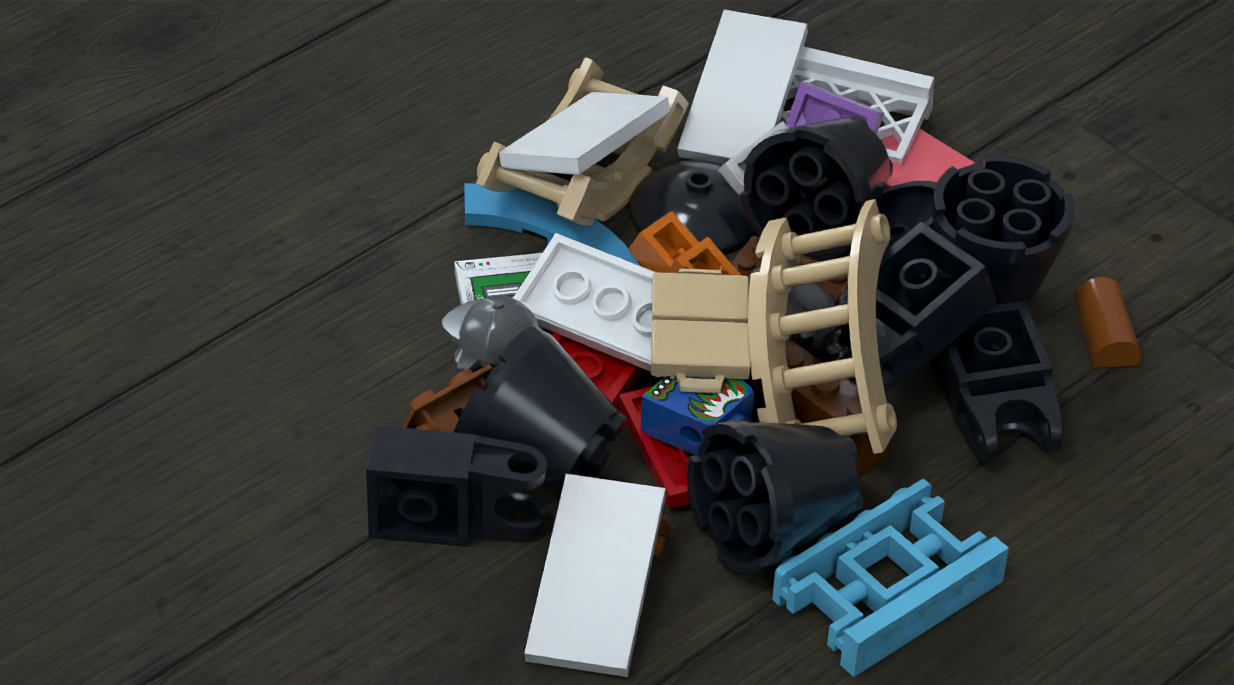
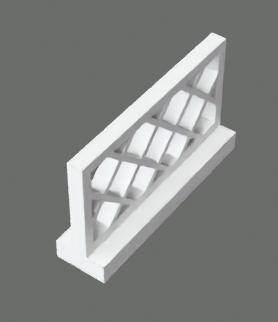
(871, 85)

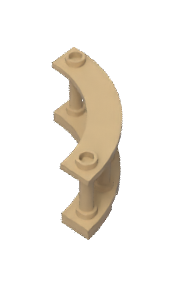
(598, 190)
(771, 327)

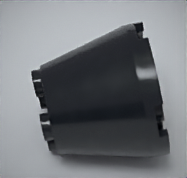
(815, 177)
(1006, 219)
(545, 403)
(770, 489)

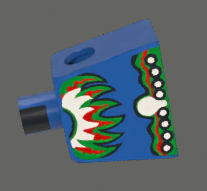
(682, 416)

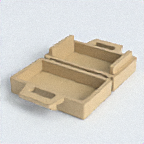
(700, 328)

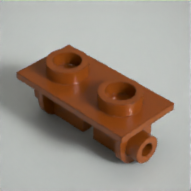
(439, 410)

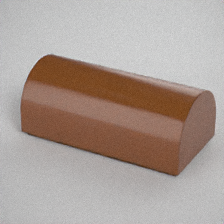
(1106, 324)

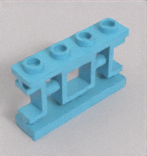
(908, 605)

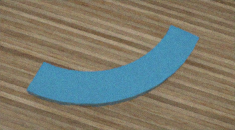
(524, 210)

